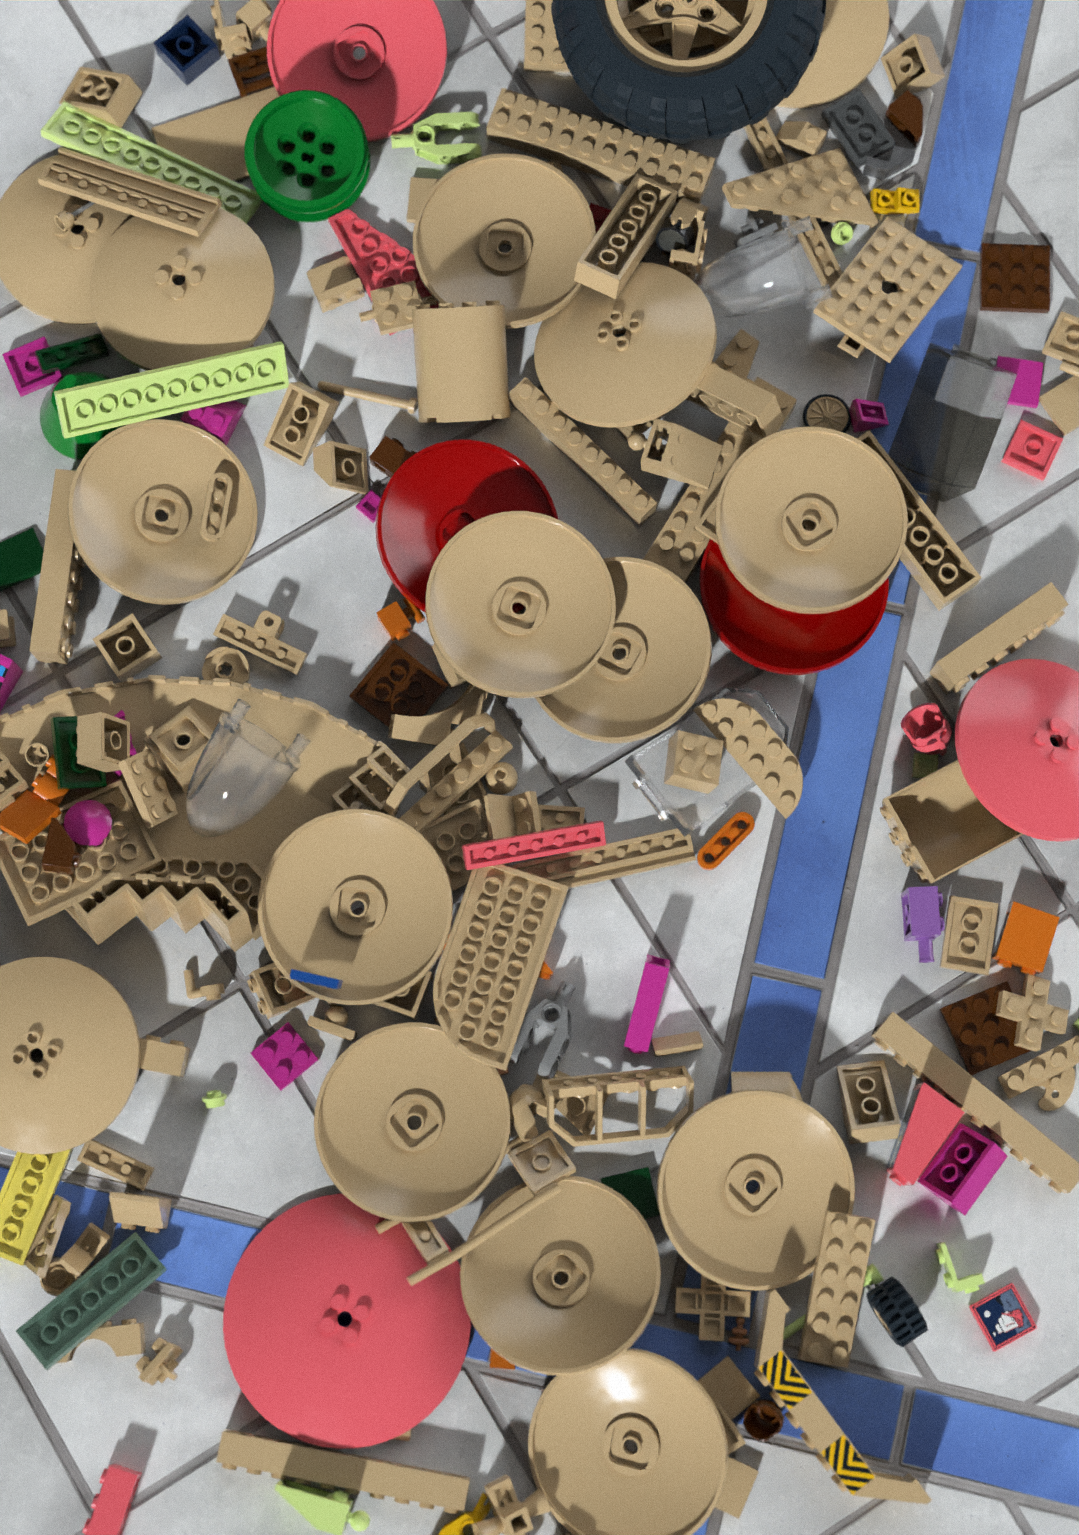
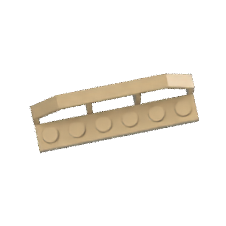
(457, 781)
(614, 1082)

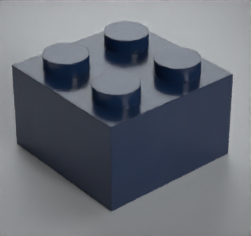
(187, 50)

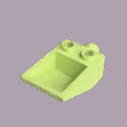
(322, 1508)

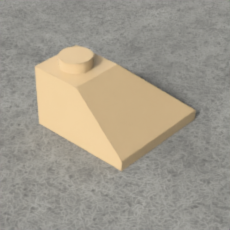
(342, 466)

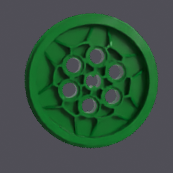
(286, 123)

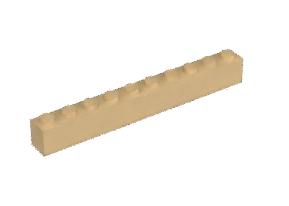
(978, 1102)
(343, 1470)

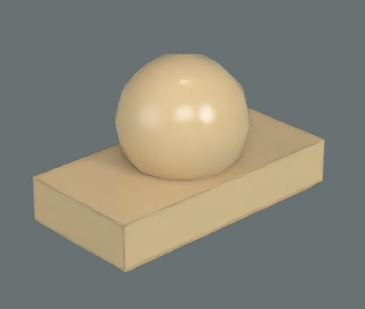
(334, 1023)

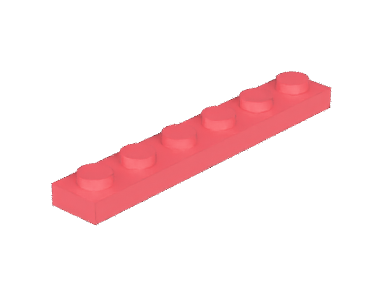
(533, 845)

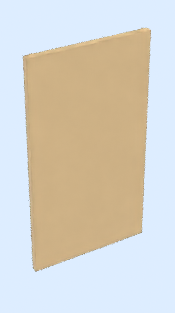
(217, 134)

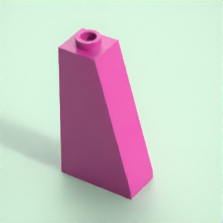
(647, 1004)

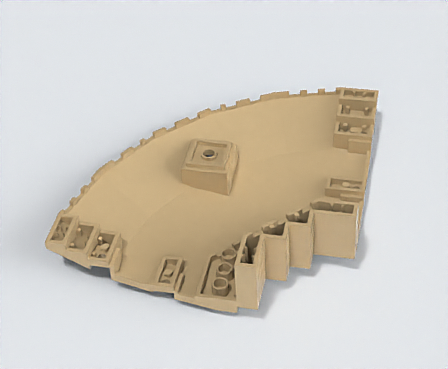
(202, 874)

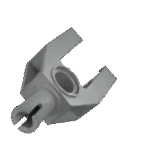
(562, 1025)

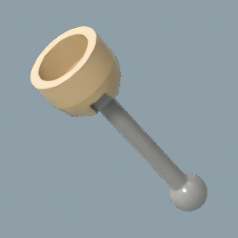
(65, 219)

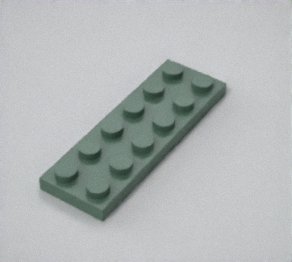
(91, 1301)

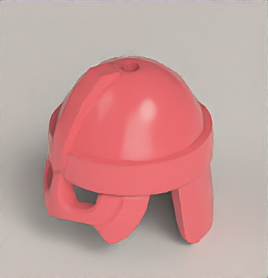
(927, 729)

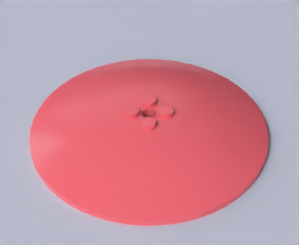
(329, 1379)

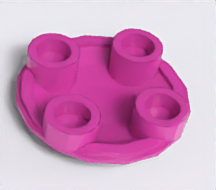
(88, 822)

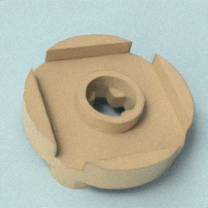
(230, 658)

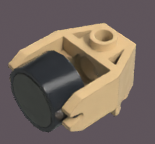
(682, 226)

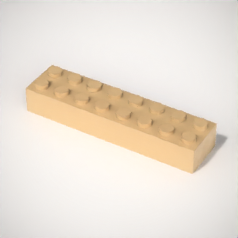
(928, 548)
(58, 581)

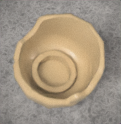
(57, 1278)

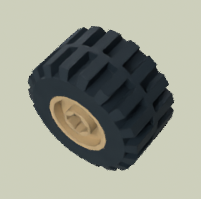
(897, 1311)

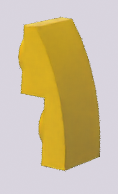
(894, 202)

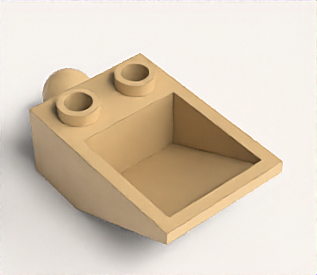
(684, 456)

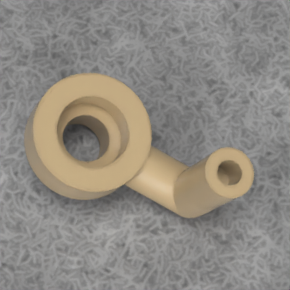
(211, 992)

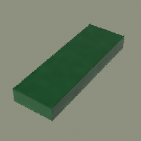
(71, 353)

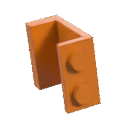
(1026, 939)

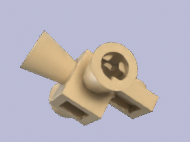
(510, 1515)

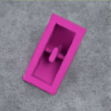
(867, 415)

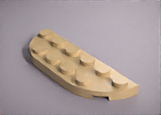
(756, 750)

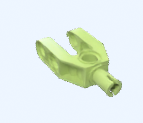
(441, 153)

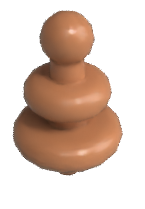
(739, 1331)

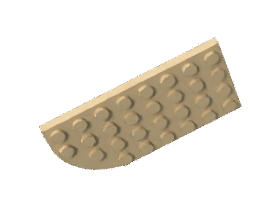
(495, 960)

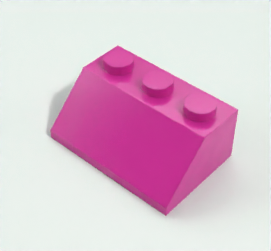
(963, 1168)

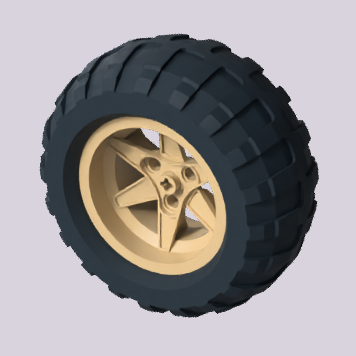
(679, 94)

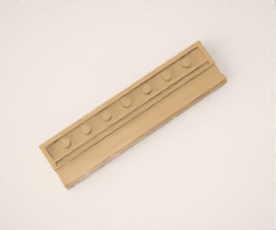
(129, 192)

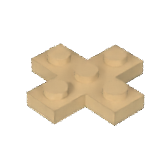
(1032, 1012)
(712, 1305)

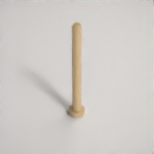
(410, 404)

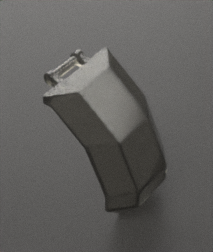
(950, 421)

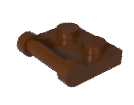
(249, 66)

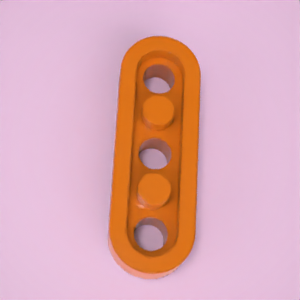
(732, 833)

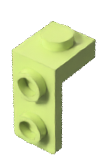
(968, 1283)

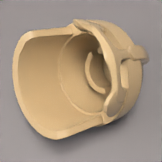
(525, 1104)

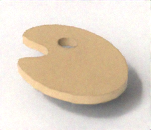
(1061, 1082)

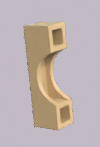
(123, 1339)

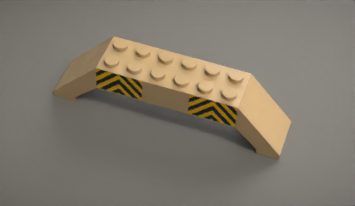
(815, 1421)

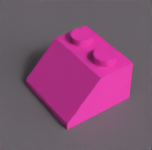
(216, 419)

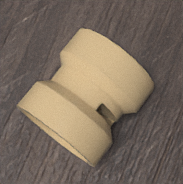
(34, 756)

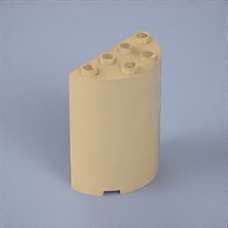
(461, 362)
(942, 824)

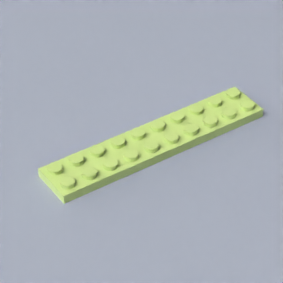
(107, 142)
(171, 389)

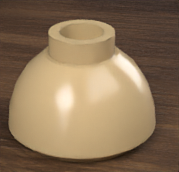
(501, 778)

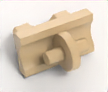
(162, 1365)

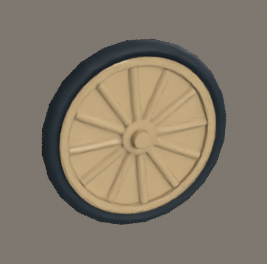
(827, 412)

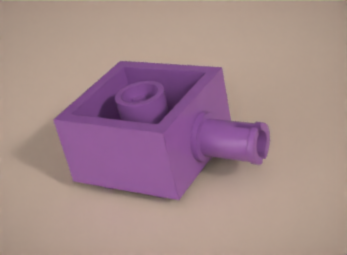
(922, 918)

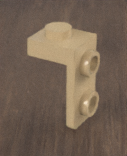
(84, 1250)

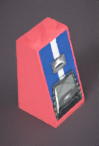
(921, 1134)

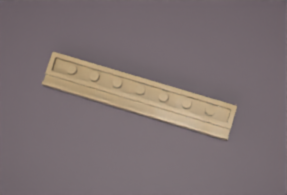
(613, 859)

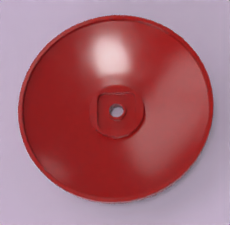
(440, 495)
(781, 638)

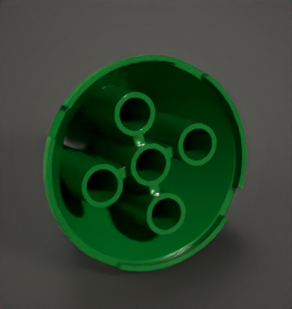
(76, 446)

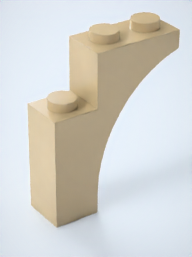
(436, 727)

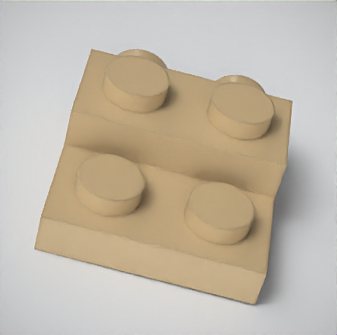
(275, 991)

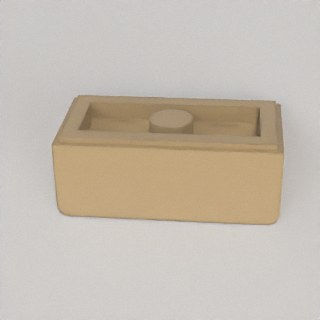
(677, 1044)

